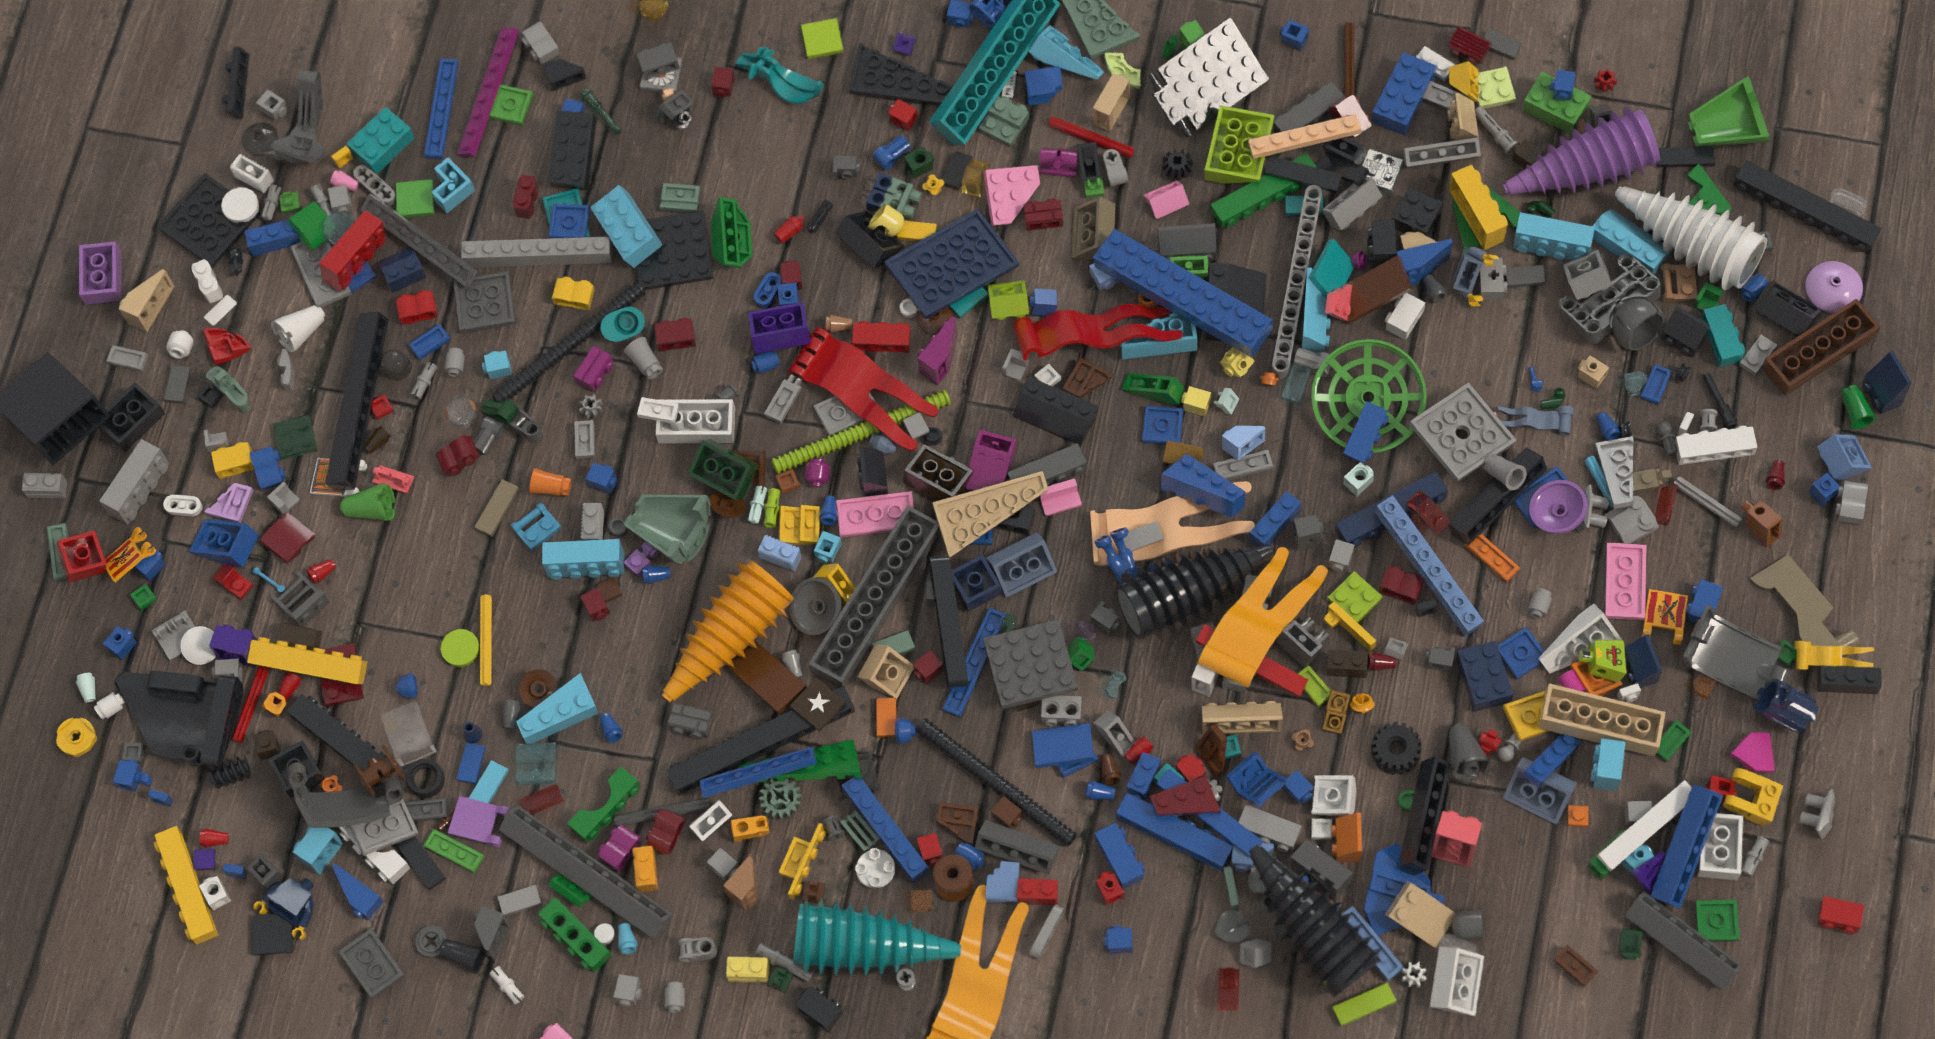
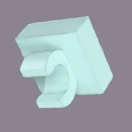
(1227, 401)

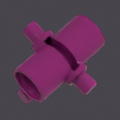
(1058, 162)

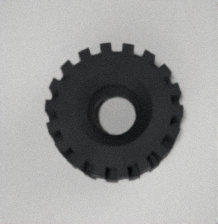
(1390, 761)

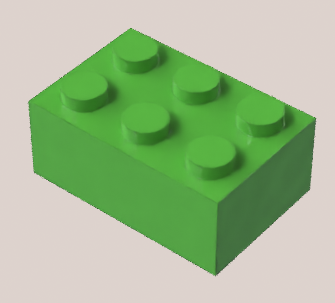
(1553, 111)

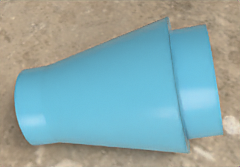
(626, 941)

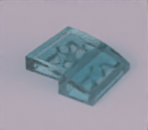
(536, 763)

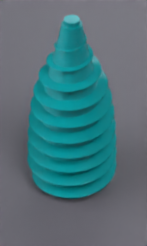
(862, 940)

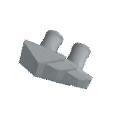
(1591, 518)
(1824, 820)

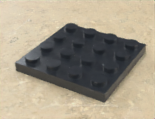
(200, 223)
(683, 252)

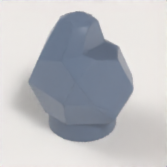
(882, 443)

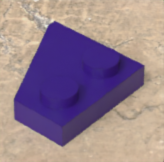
(1648, 872)

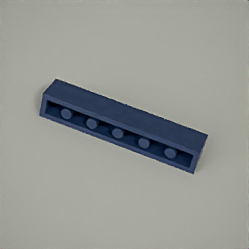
(1366, 523)

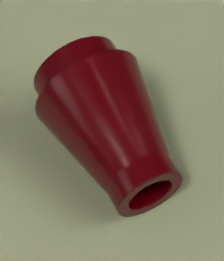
(1776, 476)
(1380, 662)

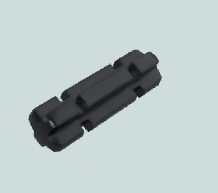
(819, 216)

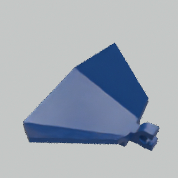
(1386, 884)

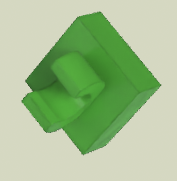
(1093, 188)
(289, 202)

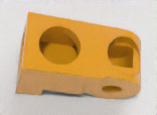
(749, 828)

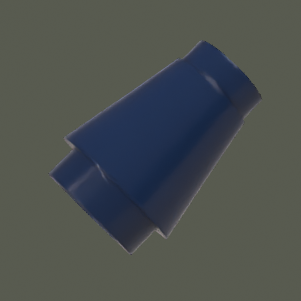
(472, 732)

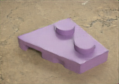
(231, 504)

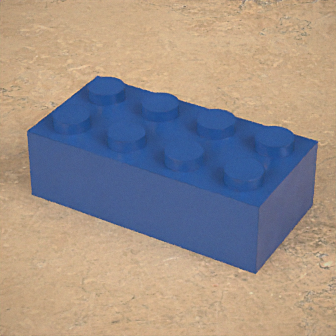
(1403, 93)

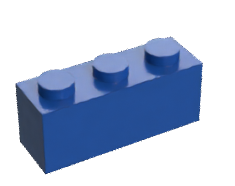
(271, 237)
(1366, 433)
(1275, 520)
(1120, 855)

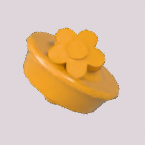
(1362, 703)

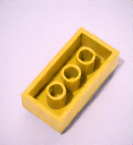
(1478, 207)

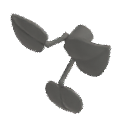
(1231, 924)

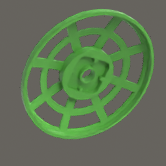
(1368, 383)

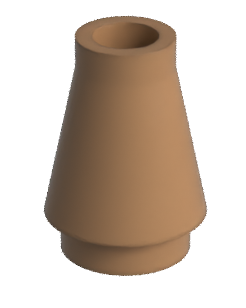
(837, 323)

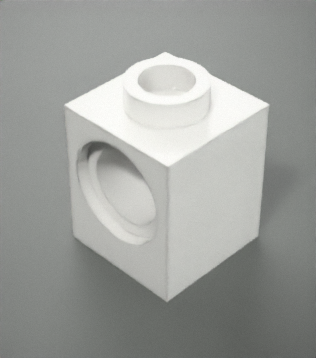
(220, 898)

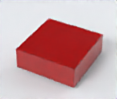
(381, 407)

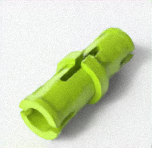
(772, 508)

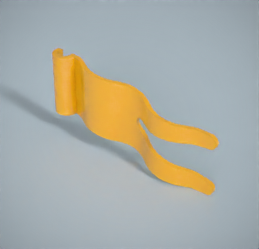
(1250, 629)
(974, 992)

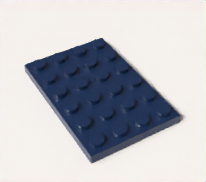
(951, 264)

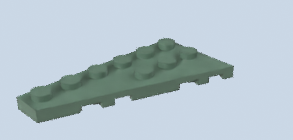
(1099, 26)

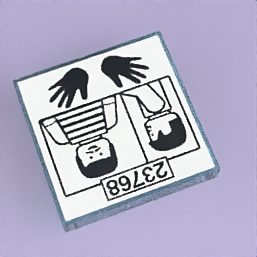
(1383, 169)

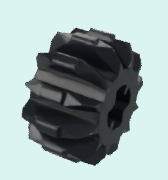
(1177, 170)

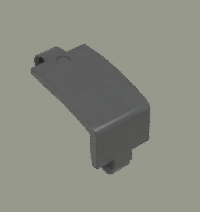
(1733, 655)
(344, 806)

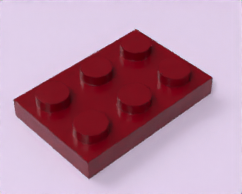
(337, 691)

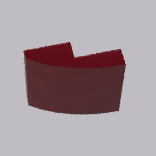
(287, 537)

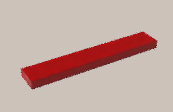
(1268, 669)

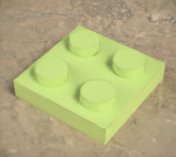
(1495, 88)

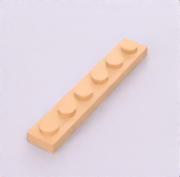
(1304, 136)

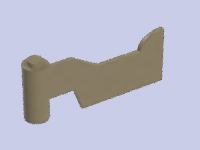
(1805, 601)

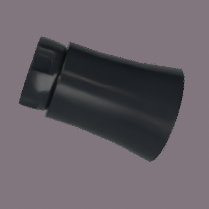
(463, 954)

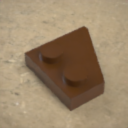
(1213, 749)

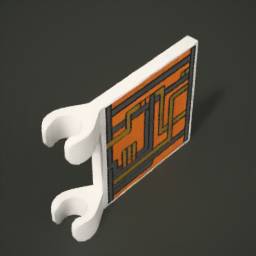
(318, 484)

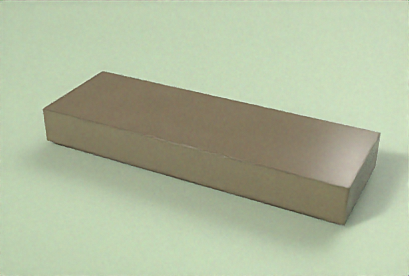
(496, 508)

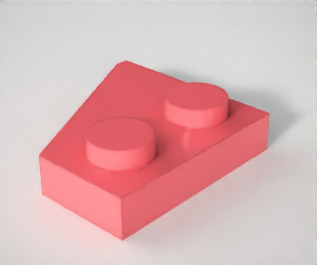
(1339, 302)

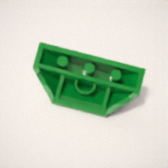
(730, 234)

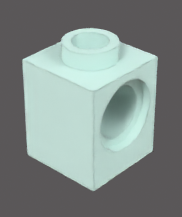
(1357, 486)

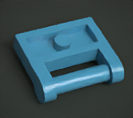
(540, 531)

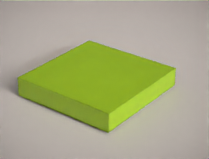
(822, 38)

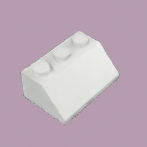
(1457, 981)

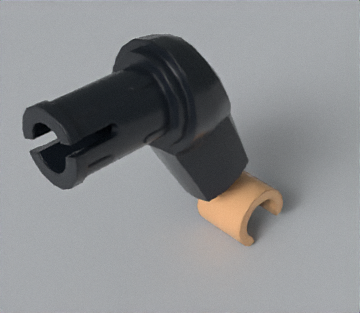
(684, 118)

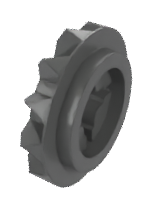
(422, 942)

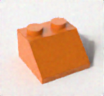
(1348, 839)

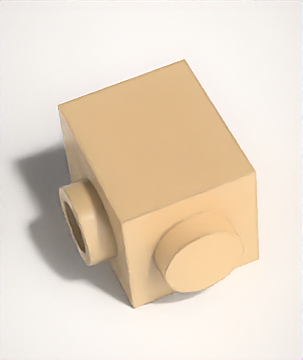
(1592, 371)

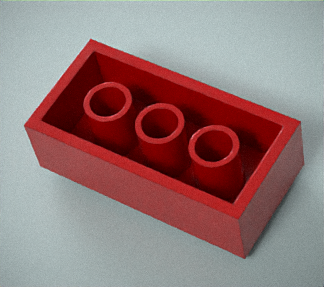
(352, 251)

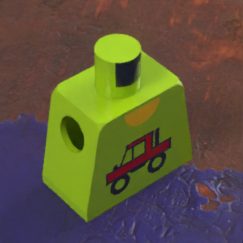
(1605, 659)

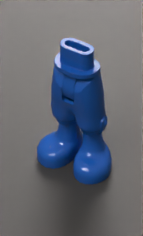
(1118, 563)

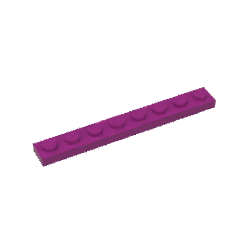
(488, 92)

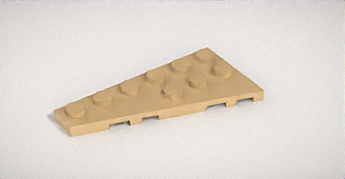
(974, 513)

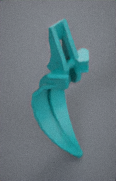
(786, 83)

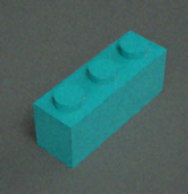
(1723, 335)

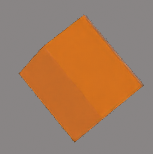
(1591, 683)

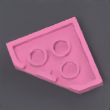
(1009, 191)

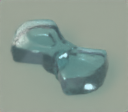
(1112, 689)

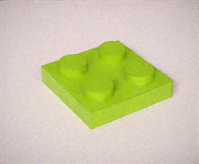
(1355, 597)

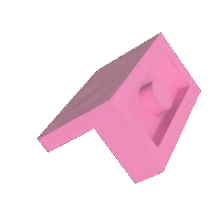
(1167, 199)
(1060, 497)

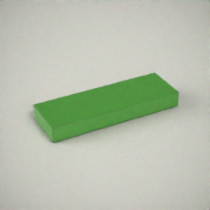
(454, 851)

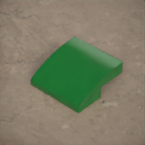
(309, 225)

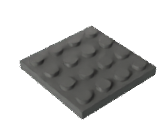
(1030, 664)

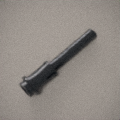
(1724, 409)

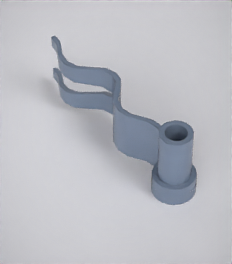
(1541, 420)

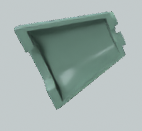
(672, 524)

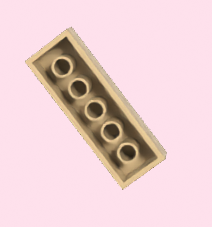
(1600, 717)

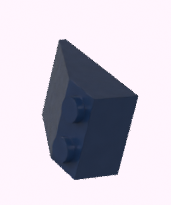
(1887, 383)

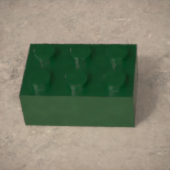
(723, 469)

